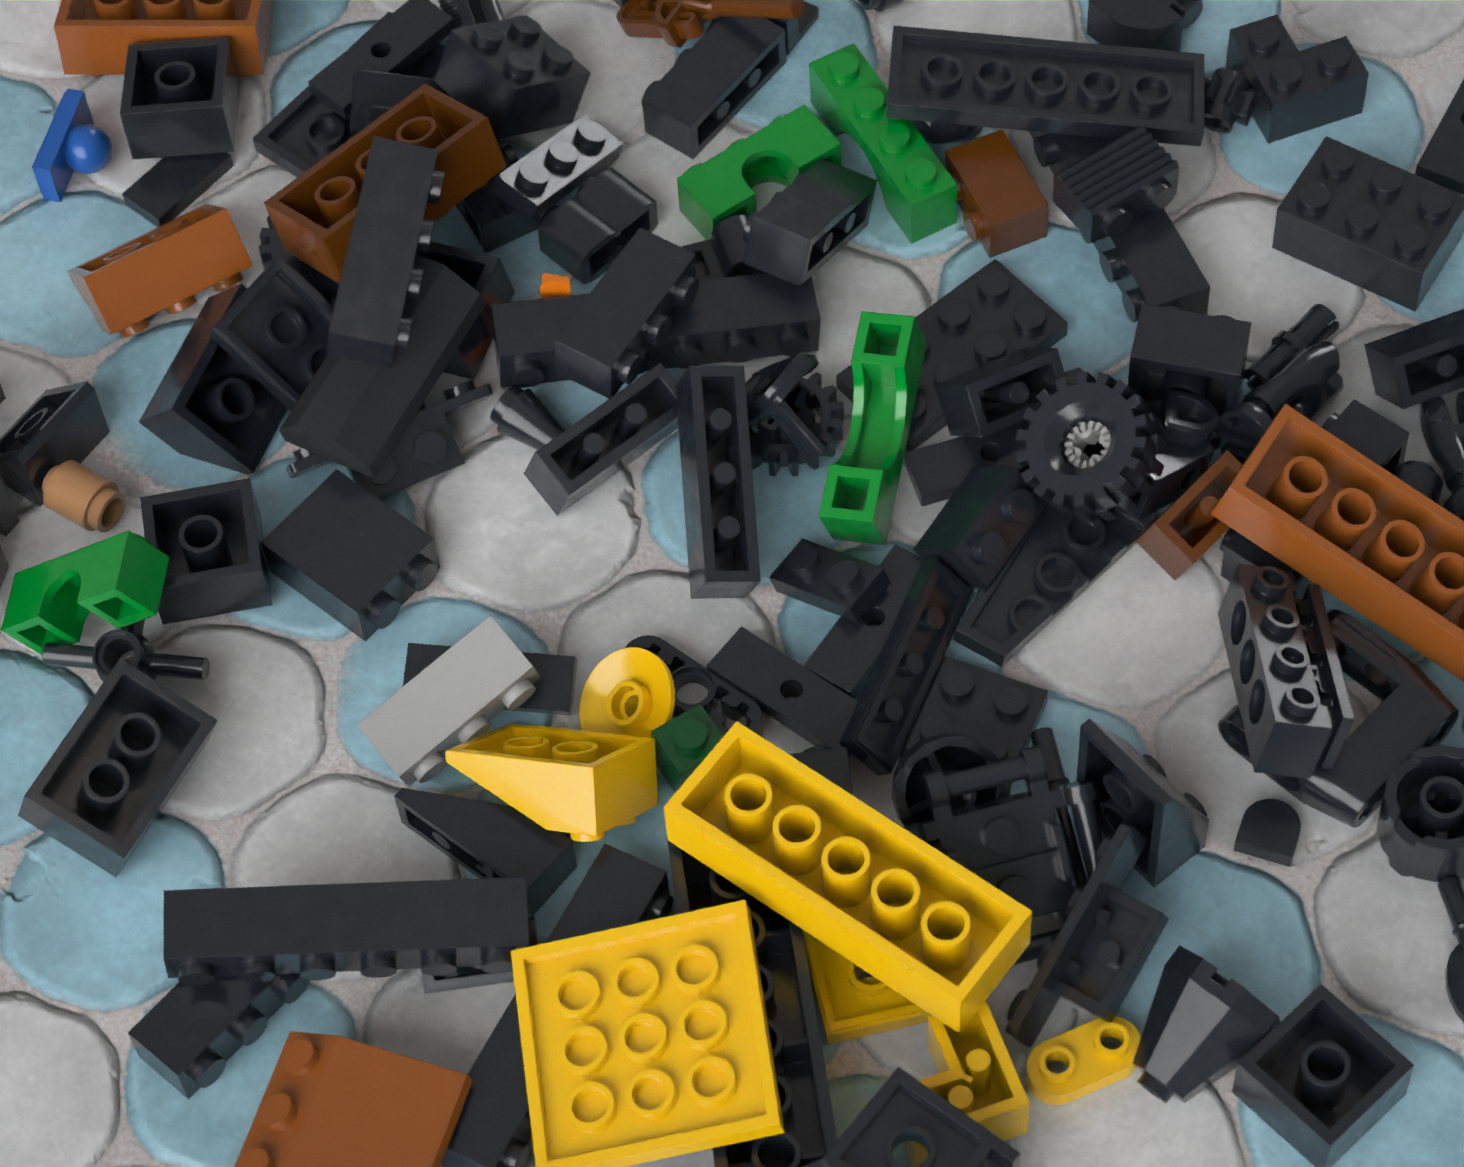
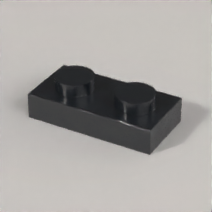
(830, 580)

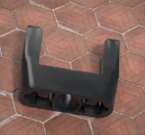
(1409, 718)

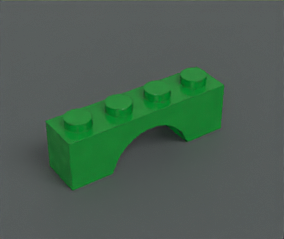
(910, 175)
(866, 477)

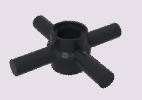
(114, 645)

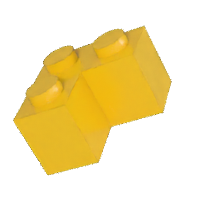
(975, 1078)

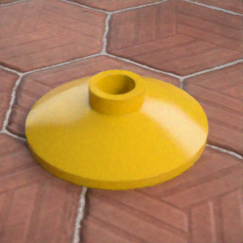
(619, 685)

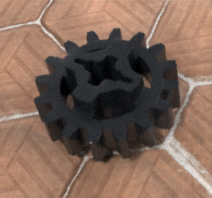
(772, 445)

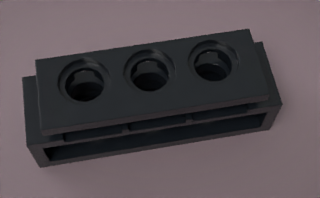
(1279, 672)

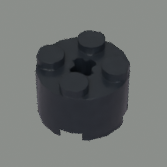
(1424, 815)

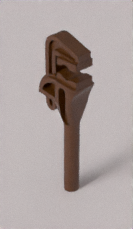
(684, 18)

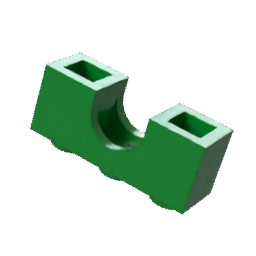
(773, 154)
(111, 578)

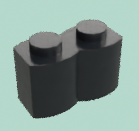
(596, 224)

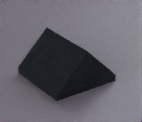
(54, 429)

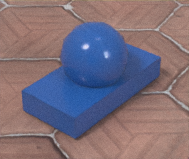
(70, 146)

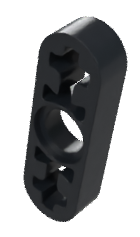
(686, 670)

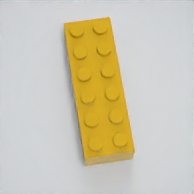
(848, 876)

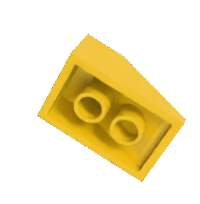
(564, 776)

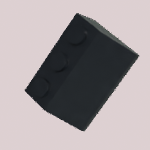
(210, 402)

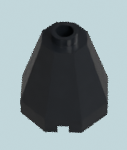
(1197, 1028)

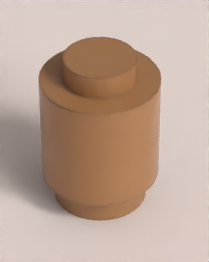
(83, 496)

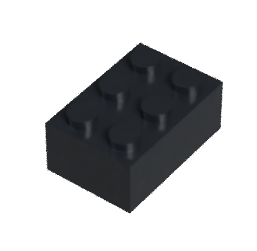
(1370, 223)
(117, 767)

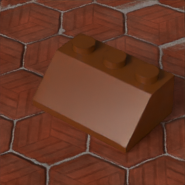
(162, 270)

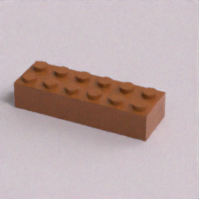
(1354, 534)

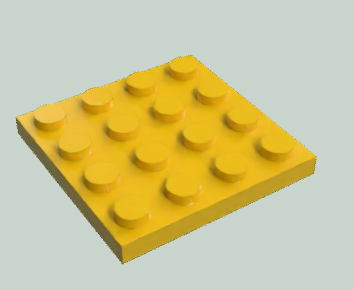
(646, 1040)

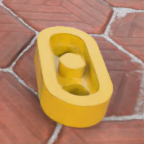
(1087, 1060)

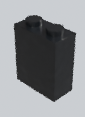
(351, 555)

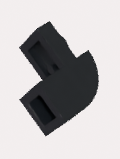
(1141, 22)

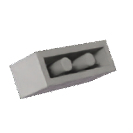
(450, 702)

